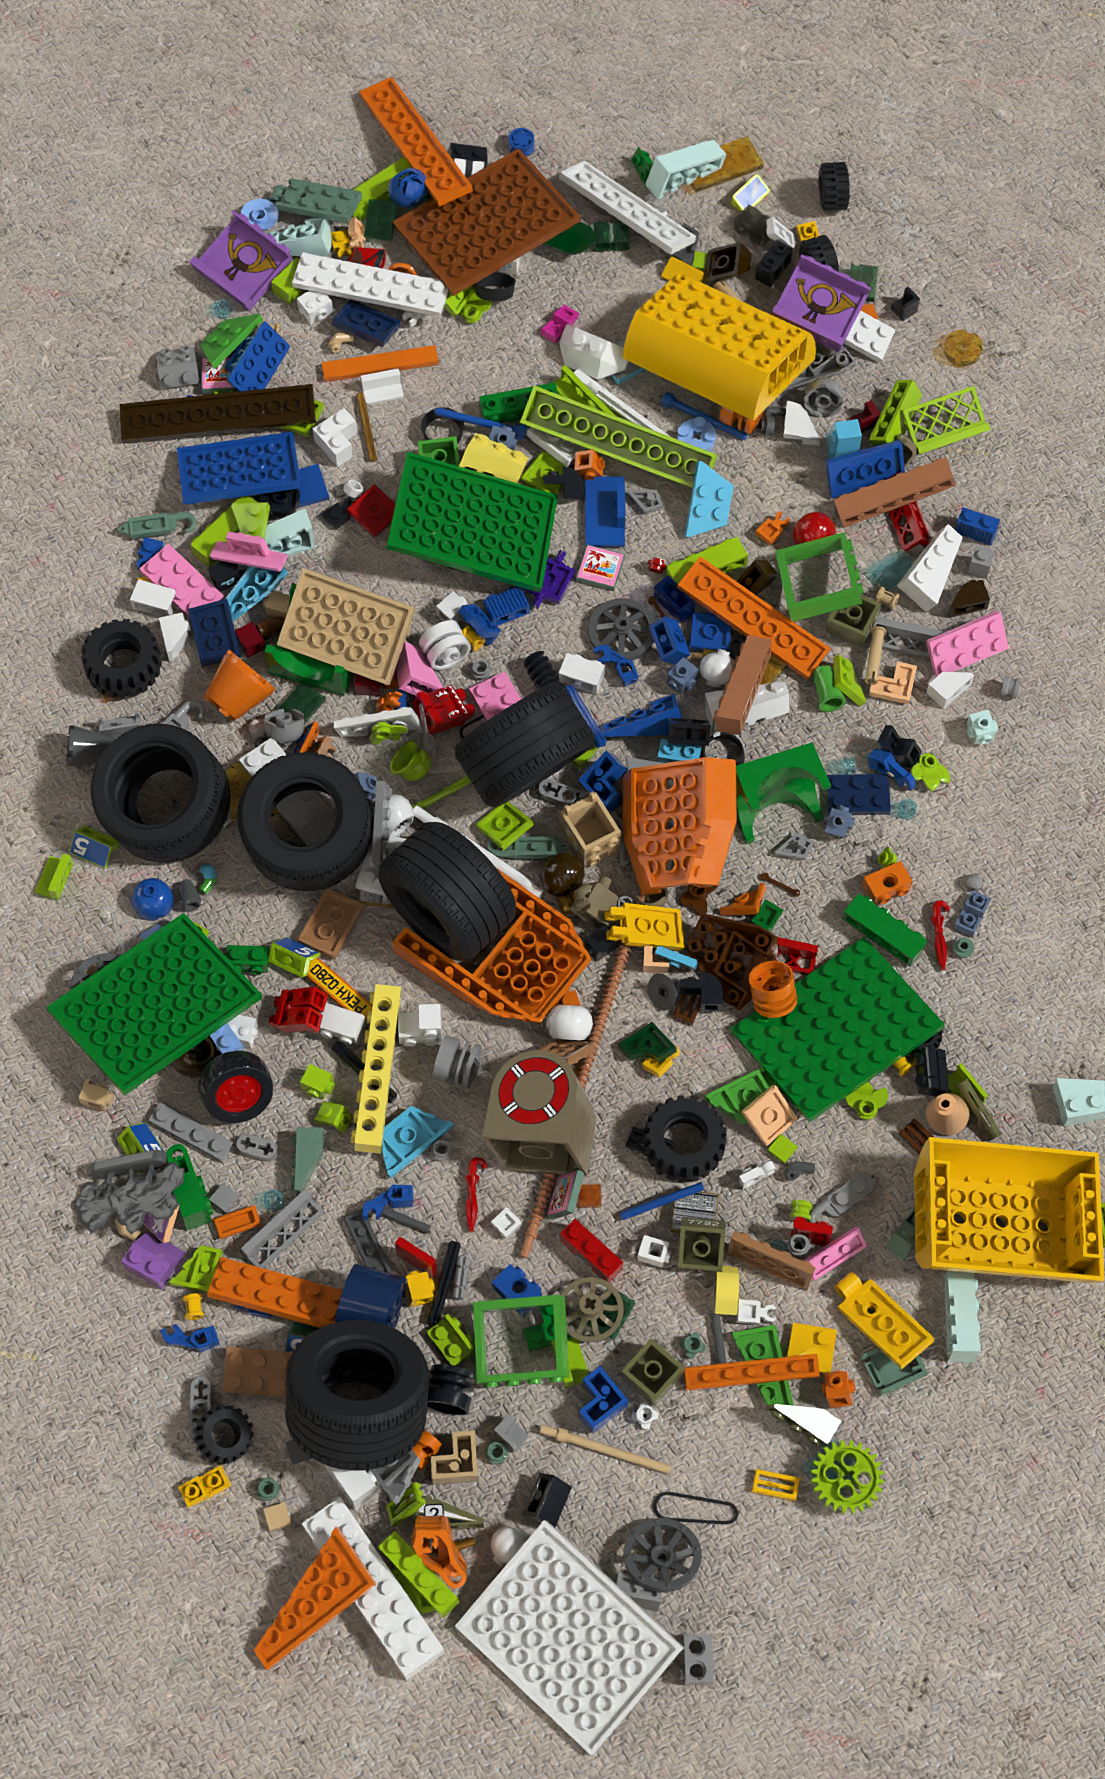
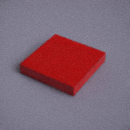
(373, 510)
(415, 1257)

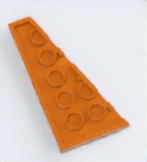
(323, 1592)

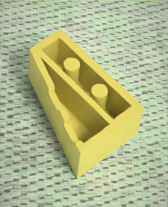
(494, 458)

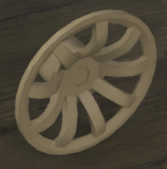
(591, 1308)

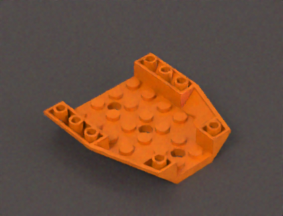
(703, 817)

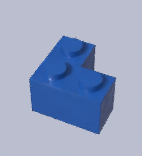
(601, 780)
(606, 1402)

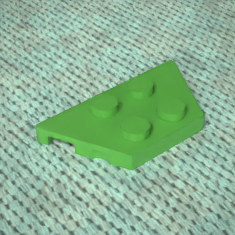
(227, 337)
(739, 1094)

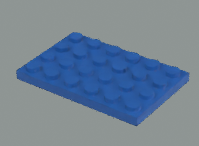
(238, 468)

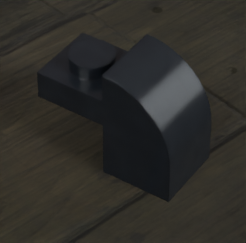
(571, 480)
(904, 750)
(707, 987)

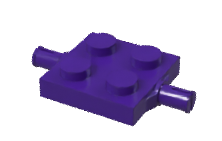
(555, 582)

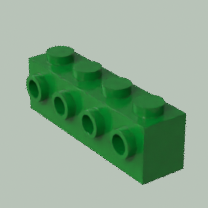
(508, 405)
(884, 929)

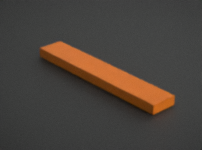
(380, 362)
(751, 1372)

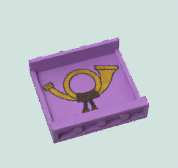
(243, 261)
(821, 302)

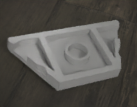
(397, 1475)

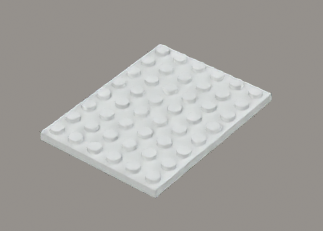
(569, 1637)

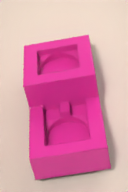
(554, 329)

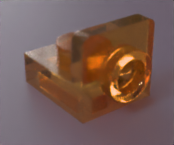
(589, 1196)

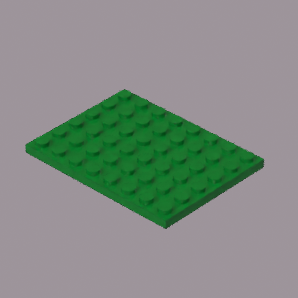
(472, 522)
(154, 1003)
(844, 1031)

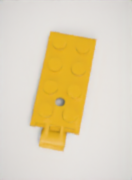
(889, 1326)

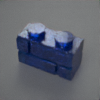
(674, 599)

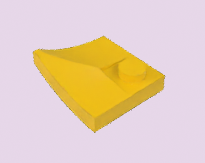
(813, 1340)

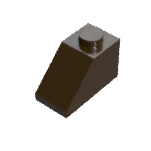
(758, 576)
(970, 599)

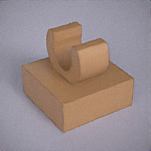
(323, 745)

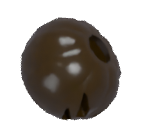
(562, 874)
(204, 1053)

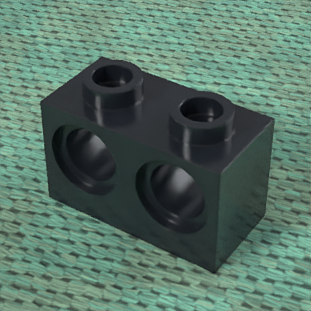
(773, 263)
(688, 731)

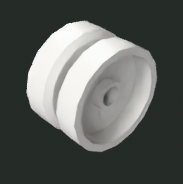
(444, 645)

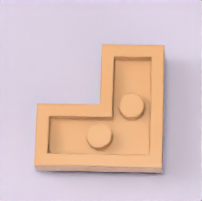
(896, 689)

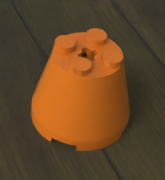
(237, 687)

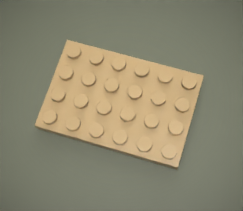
(346, 626)

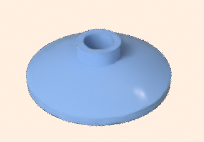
(261, 209)

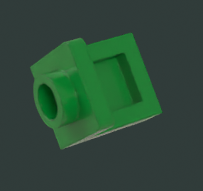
(768, 915)

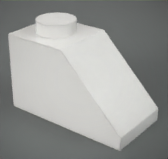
(174, 633)
(948, 686)

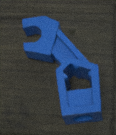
(611, 656)
(884, 762)
(378, 1203)
(180, 1339)

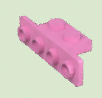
(248, 551)

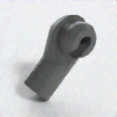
(798, 1168)

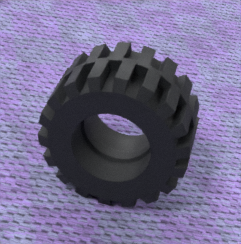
(834, 186)
(821, 250)
(241, 1429)

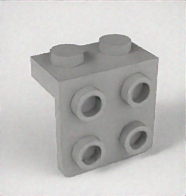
(177, 367)

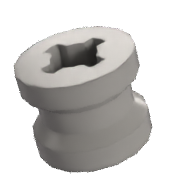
(1010, 687)

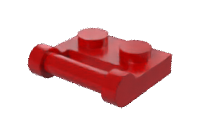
(817, 1233)

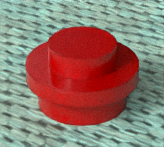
(656, 565)

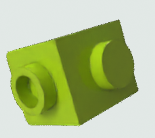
(334, 1116)

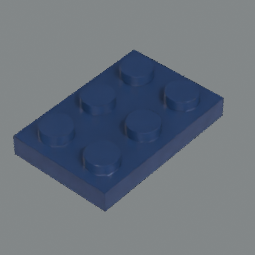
(366, 323)
(213, 631)
(860, 793)

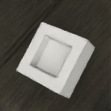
(506, 1223)

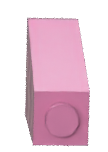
(415, 671)

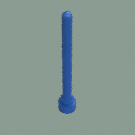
(670, 401)
(520, 430)

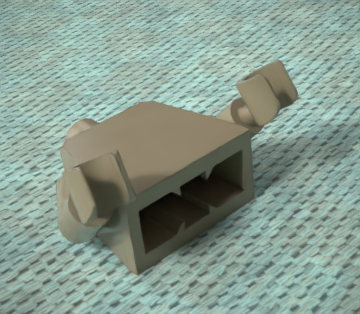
(593, 901)

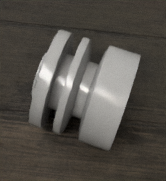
(456, 1061)

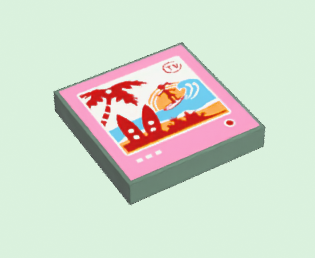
(216, 378)
(600, 567)
(565, 1194)

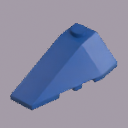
(645, 722)

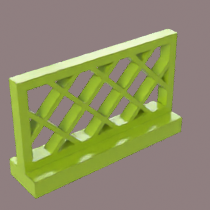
(953, 435)

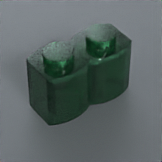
(610, 236)

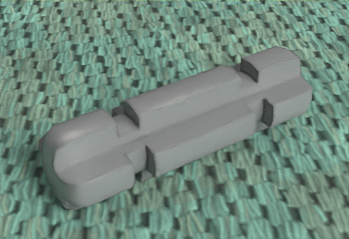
(460, 1278)

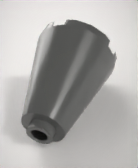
(85, 745)

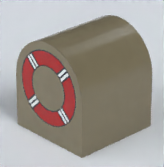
(539, 1116)

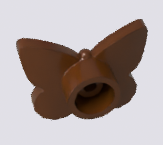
(696, 898)

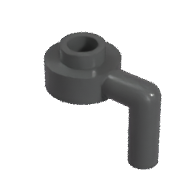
(767, 424)

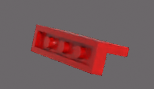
(914, 522)
(799, 950)

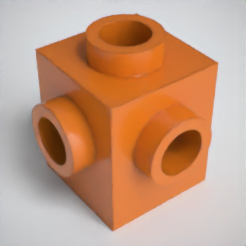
(589, 464)
(838, 1389)

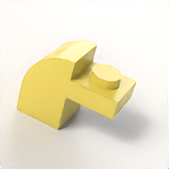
(727, 1291)

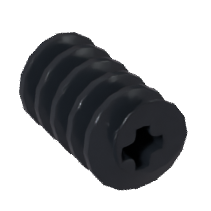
(540, 670)

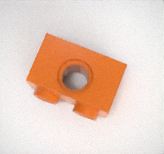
(893, 874)

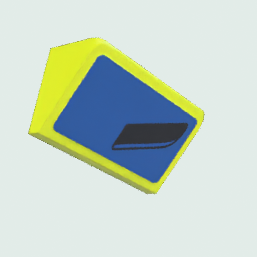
(750, 193)

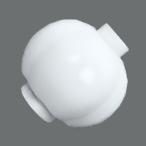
(717, 668)
(506, 1543)

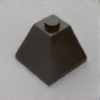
(727, 262)

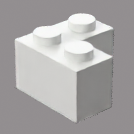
(333, 436)
(421, 1026)

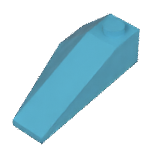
(252, 588)

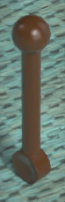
(652, 601)
(765, 877)

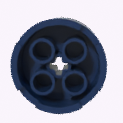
(372, 1296)

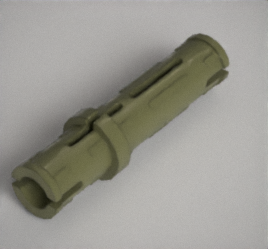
(993, 1131)

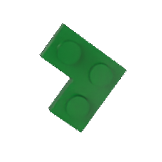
(542, 1334)

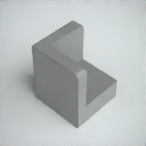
(510, 1433)

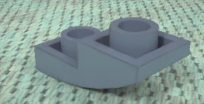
(972, 913)

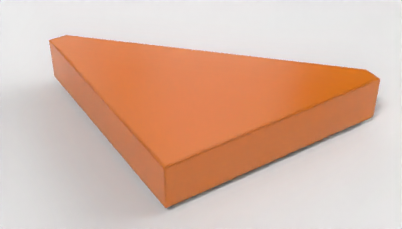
(746, 903)

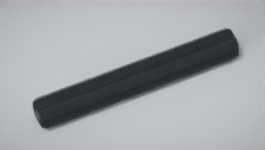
(356, 1064)
(443, 1283)

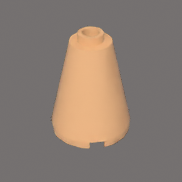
(947, 1114)

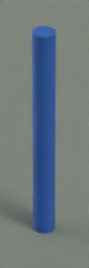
(662, 1200)

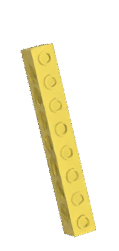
(372, 1140)

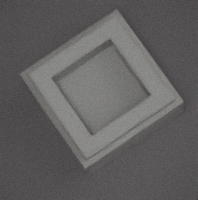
(224, 1198)

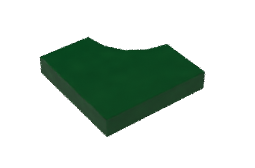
(648, 1043)

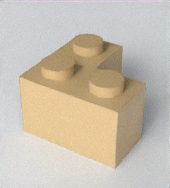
(460, 1466)

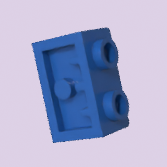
(480, 622)

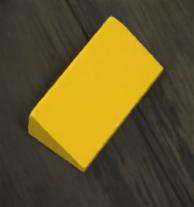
(675, 266)

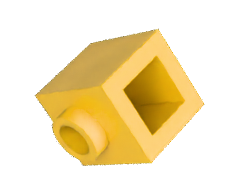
(419, 1288)

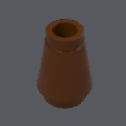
(269, 627)

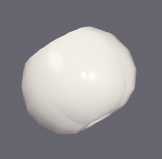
(400, 811)
(569, 1022)

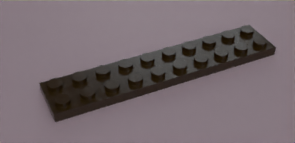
(217, 413)

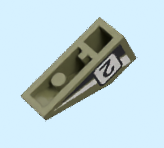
(457, 1517)

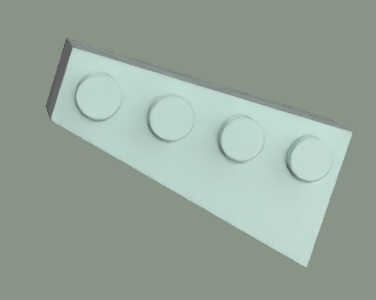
(684, 167)
(289, 535)
(1080, 1100)
(961, 1317)

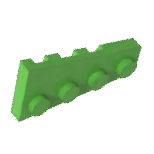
(764, 1344)

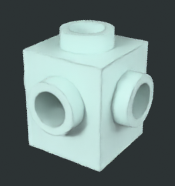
(981, 727)

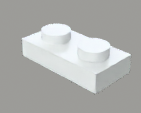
(777, 231)

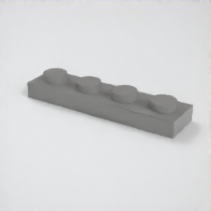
(382, 815)
(191, 1132)

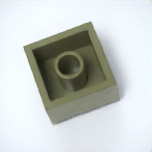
(854, 621)
(701, 1244)
(652, 1372)

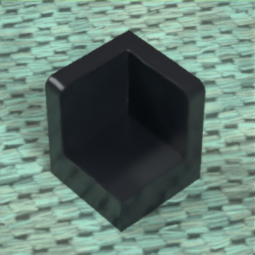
(906, 305)

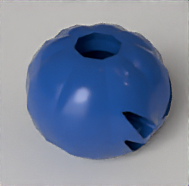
(409, 189)

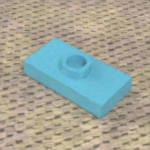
(676, 959)

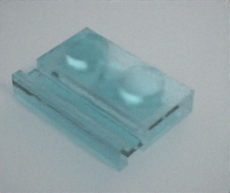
(891, 570)

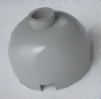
(823, 397)
(284, 726)

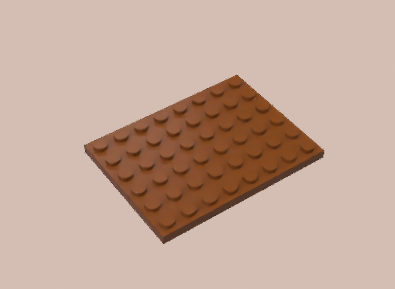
(491, 226)

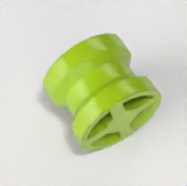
(800, 1208)

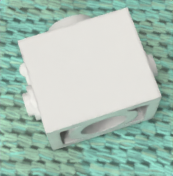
(314, 306)
(245, 1029)

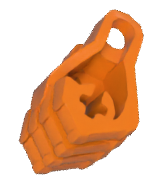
(449, 1560)

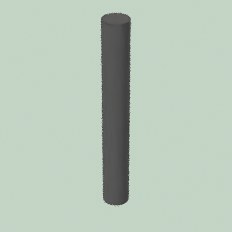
(406, 1220)
(718, 1338)

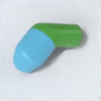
(210, 878)

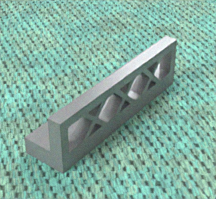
(908, 632)
(279, 1222)

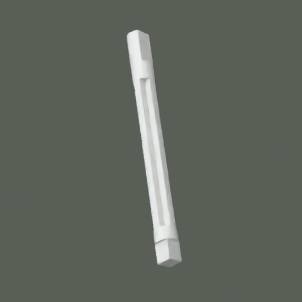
(615, 403)
(498, 863)

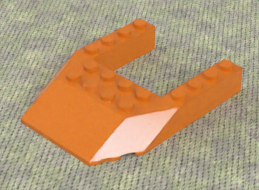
(522, 972)

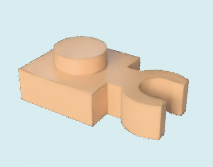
(356, 232)

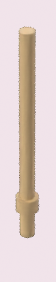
(563, 1436)

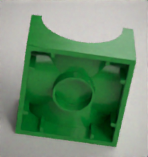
(299, 667)
(779, 779)

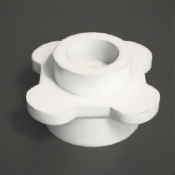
(645, 1409)

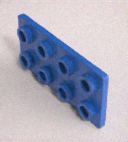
(256, 359)
(605, 512)

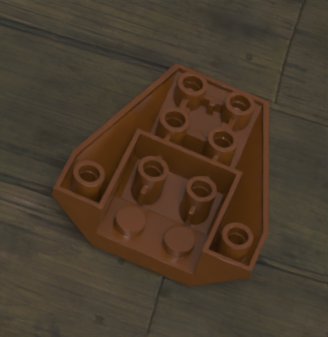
(730, 953)

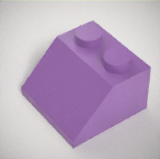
(152, 1259)

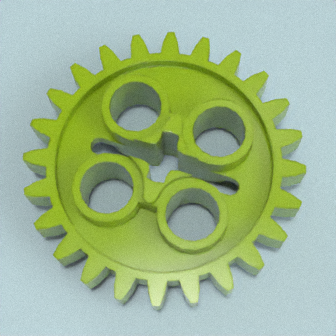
(863, 1465)

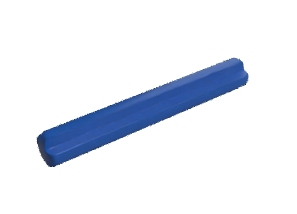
(599, 740)

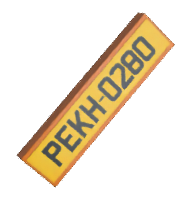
(337, 988)

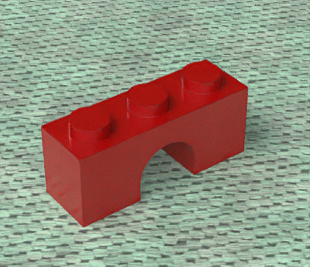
(600, 1257)

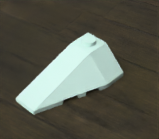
(309, 238)

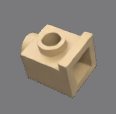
(96, 1096)

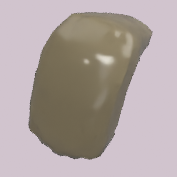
(909, 448)

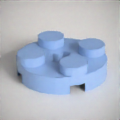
(700, 427)

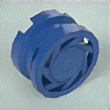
(521, 140)

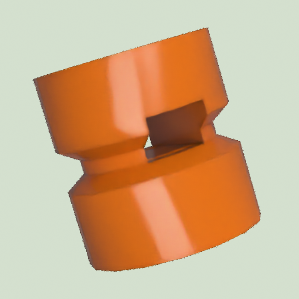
(426, 1447)

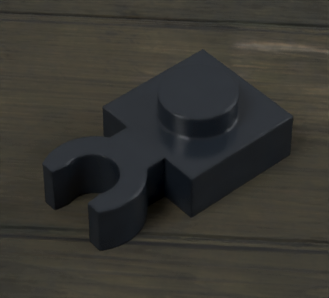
(337, 514)

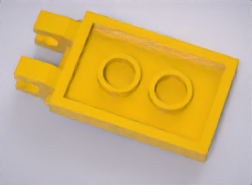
(646, 926)

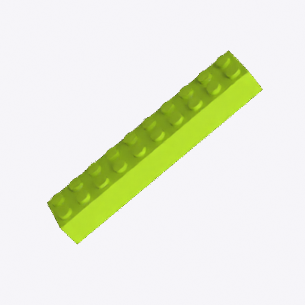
(614, 437)

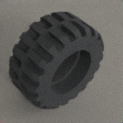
(115, 637)
(692, 1113)

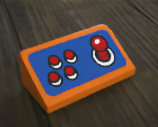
(307, 738)

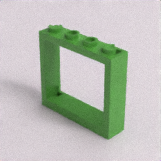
(827, 602)
(532, 1378)

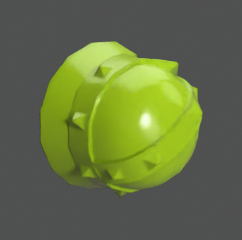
(410, 762)

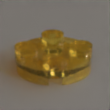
(963, 357)

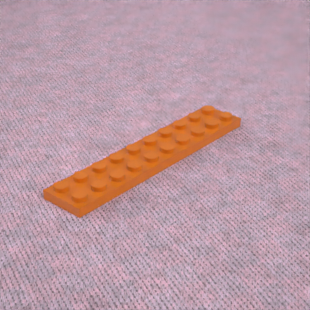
(415, 140)

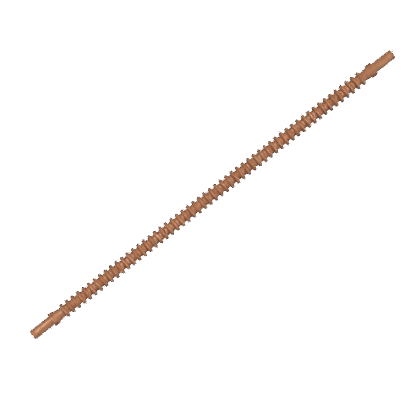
(531, 1232)

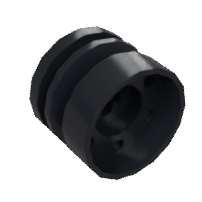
(450, 1387)

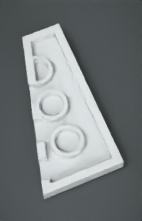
(363, 724)

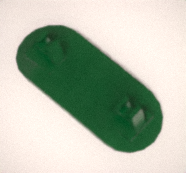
(573, 240)

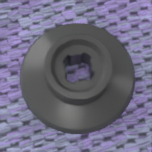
(662, 991)

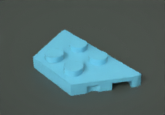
(708, 501)
(409, 1137)

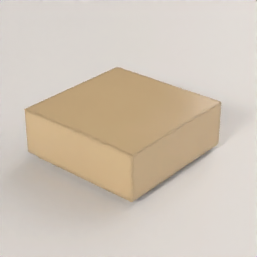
(277, 1517)

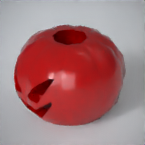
(813, 527)

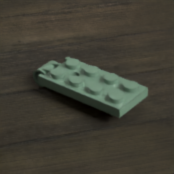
(319, 200)

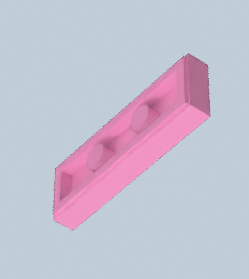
(837, 1252)

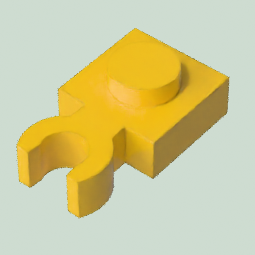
(341, 243)
(657, 1068)

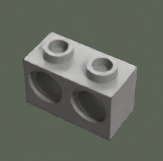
(703, 1660)

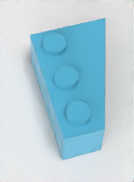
(843, 438)

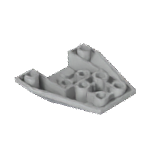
(826, 364)

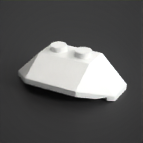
(591, 353)

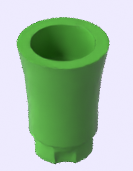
(829, 696)

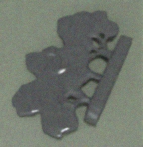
(135, 1197)

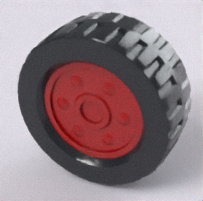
(235, 1086)

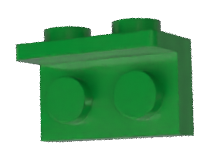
(249, 958)

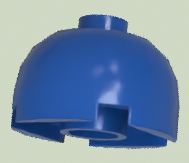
(152, 899)

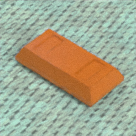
(237, 1222)

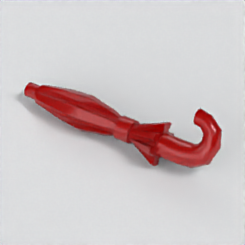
(937, 921)
(471, 1205)

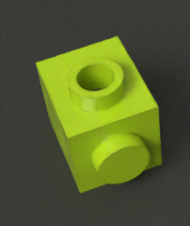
(317, 1082)

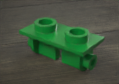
(642, 164)

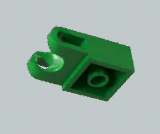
(192, 1204)

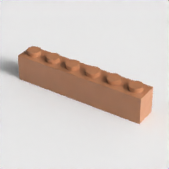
(894, 492)
(743, 685)

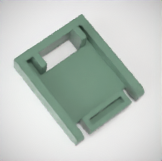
(888, 1375)

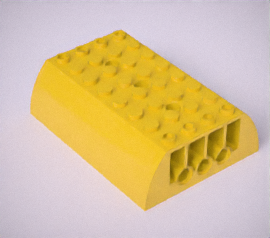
(682, 341)
(1021, 1188)

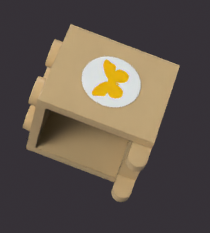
(590, 830)

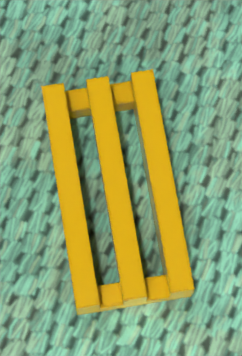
(756, 1481)

